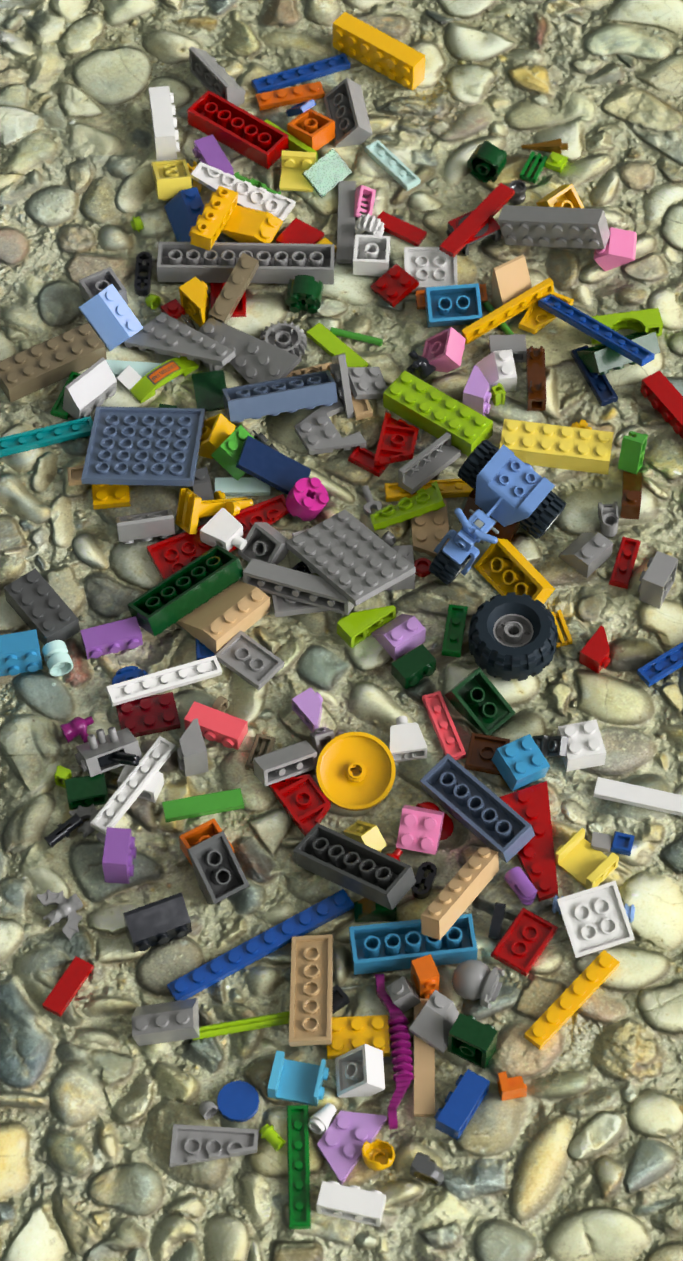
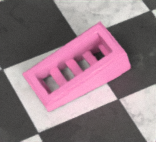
(366, 192)

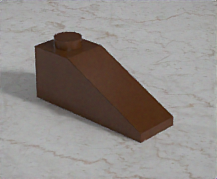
(631, 495)

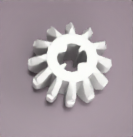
(369, 225)

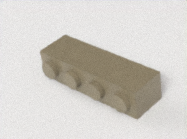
(234, 288)

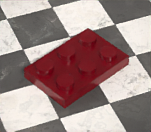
(149, 715)

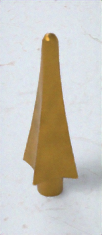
(549, 146)

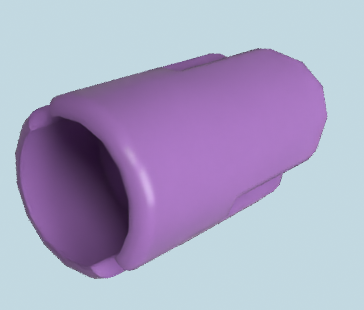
(521, 885)

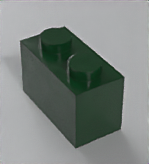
(413, 666)
(86, 791)

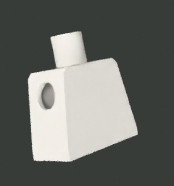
(224, 531)
(407, 741)

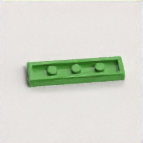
(203, 805)

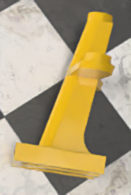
(191, 508)

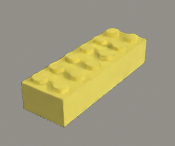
(558, 446)

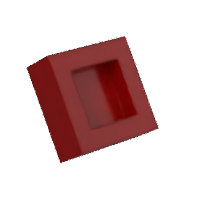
(173, 309)

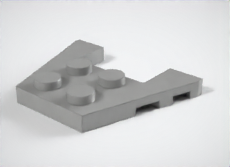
(320, 434)

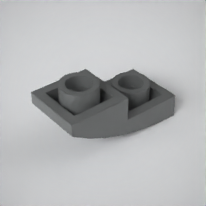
(552, 746)

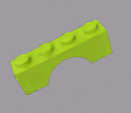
(641, 320)

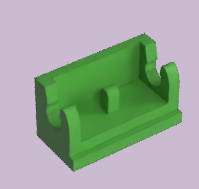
(632, 452)

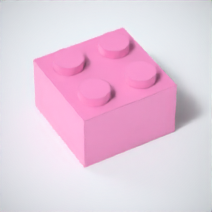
(420, 829)

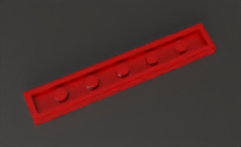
(477, 220)

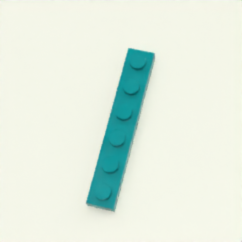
(45, 436)

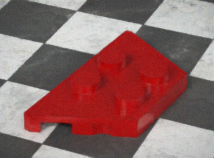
(395, 442)
(302, 801)

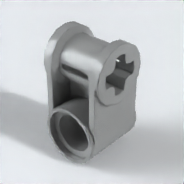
(608, 518)

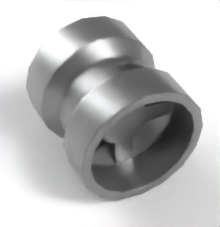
(520, 189)

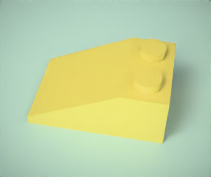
(170, 178)

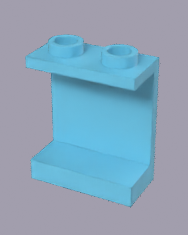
(297, 1080)

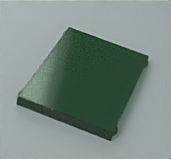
(327, 173)
(208, 390)

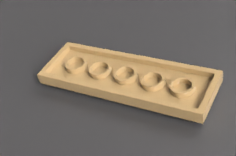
(311, 990)

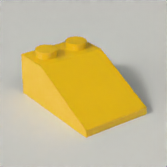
(251, 226)

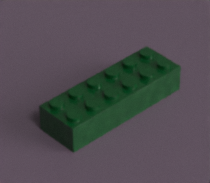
(186, 590)

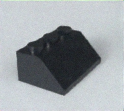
(157, 922)

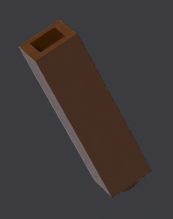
(536, 379)

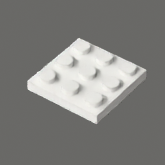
(430, 267)
(595, 919)

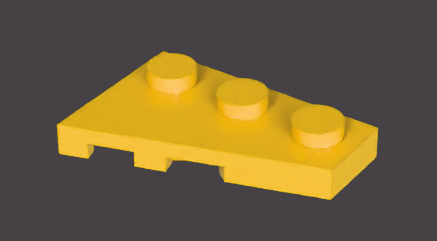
(538, 318)

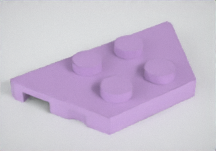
(345, 1138)

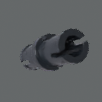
(63, 830)

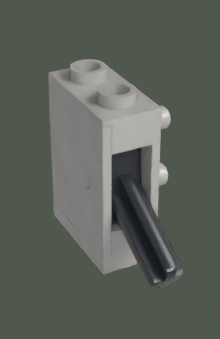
(108, 751)

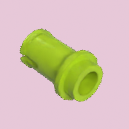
(272, 1137)

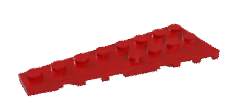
(183, 548)

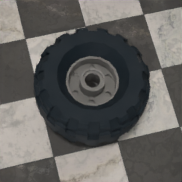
(512, 636)

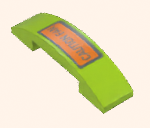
(162, 374)

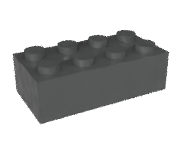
(41, 608)

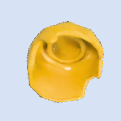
(378, 1155)

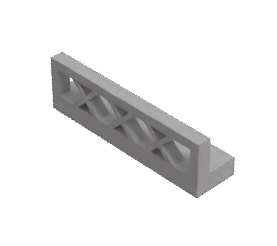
(429, 465)

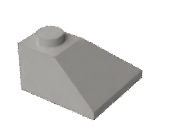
(435, 1021)

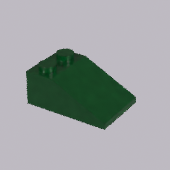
(480, 702)

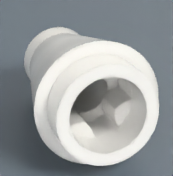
(320, 1120)

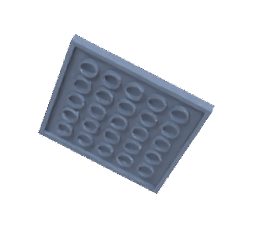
(144, 446)

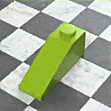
(361, 624)

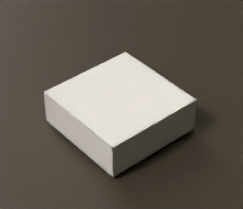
(129, 377)

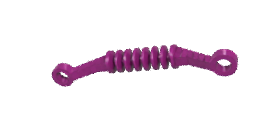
(400, 1053)

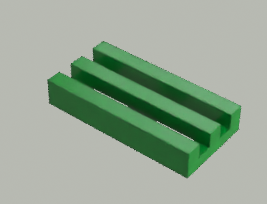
(537, 158)

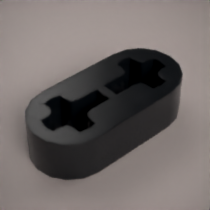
(428, 882)
(497, 921)

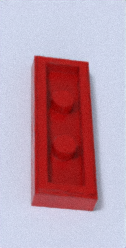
(402, 229)
(624, 562)
(68, 986)

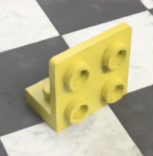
(293, 166)

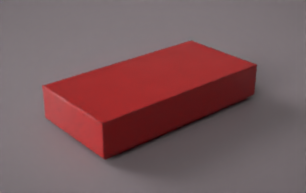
(365, 459)

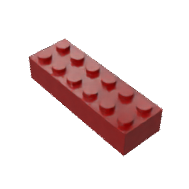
(238, 129)

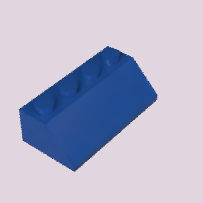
(183, 212)

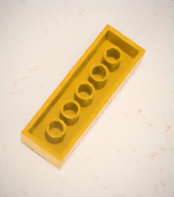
(378, 51)

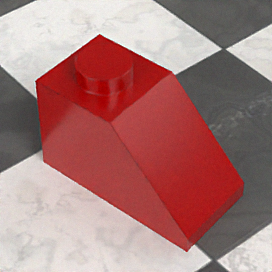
(596, 651)

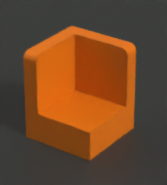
(510, 1087)

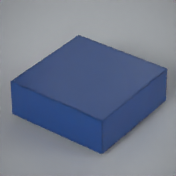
(622, 843)

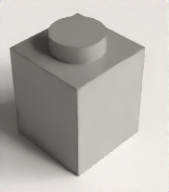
(403, 994)

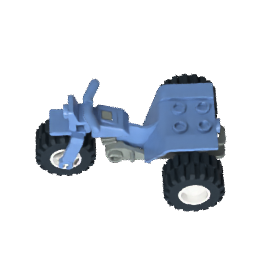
(506, 494)

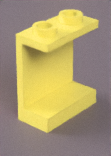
(584, 863)

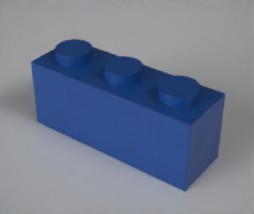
(461, 1104)

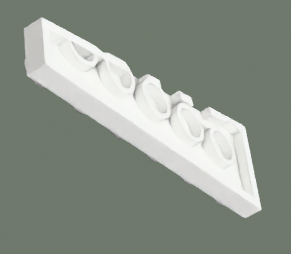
(248, 195)

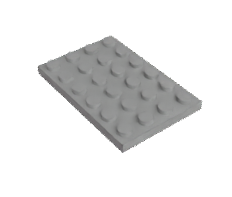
(350, 557)

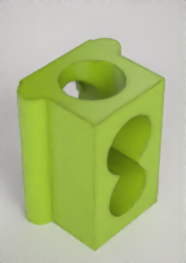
(498, 394)
(62, 774)

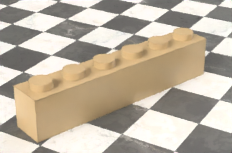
(459, 893)

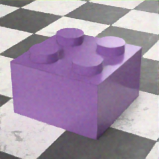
(118, 855)

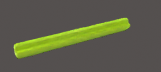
(243, 1025)

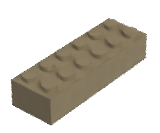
(50, 361)

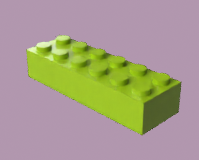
(437, 412)

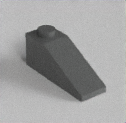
(203, 488)

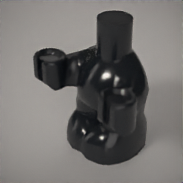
(420, 364)

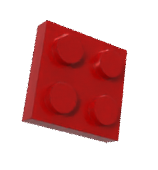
(394, 285)

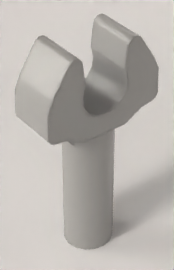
(370, 501)

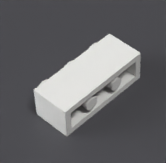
(351, 1203)

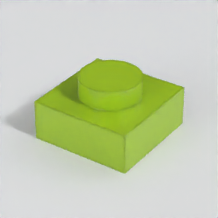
(556, 162)

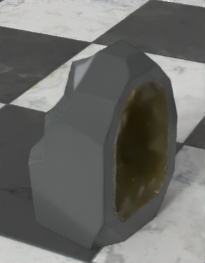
(426, 1170)

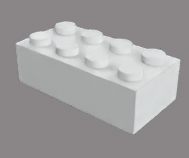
(164, 123)

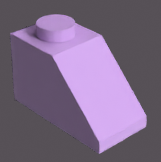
(308, 708)

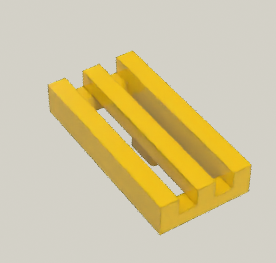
(559, 615)

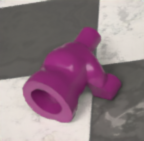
(76, 727)

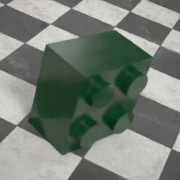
(472, 1040)

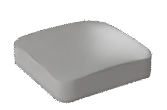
(601, 842)

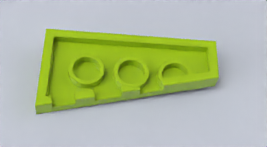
(408, 508)

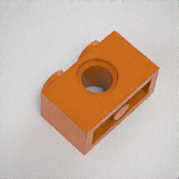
(424, 976)

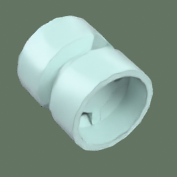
(57, 659)

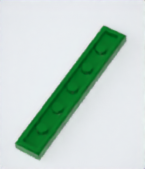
(298, 1167)

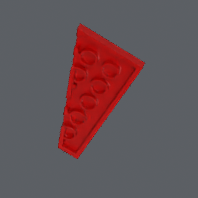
(538, 854)

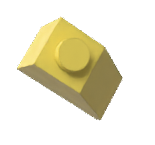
(366, 834)

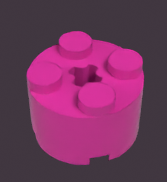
(307, 498)

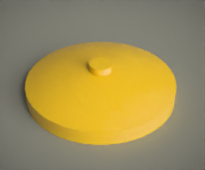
(355, 771)

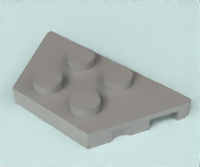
(339, 370)

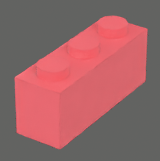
(218, 725)

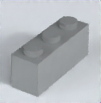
(285, 763)

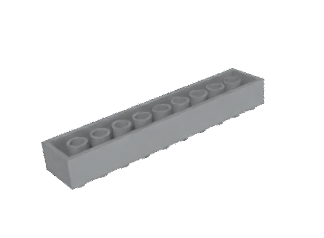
(276, 261)

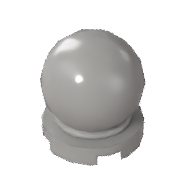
(476, 981)

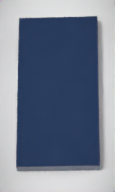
(270, 465)

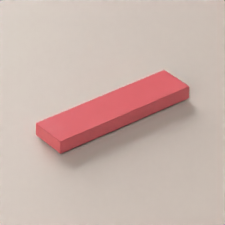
(443, 725)

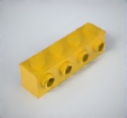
(213, 218)

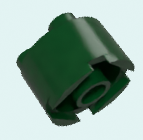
(487, 162)
(304, 294)

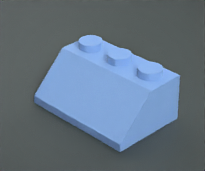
(110, 317)

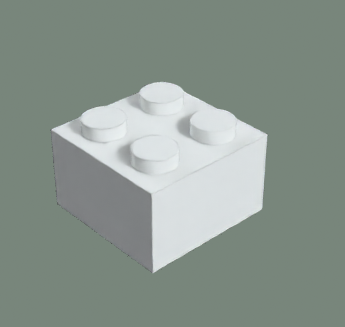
(371, 255)
(584, 745)

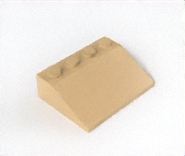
(226, 615)

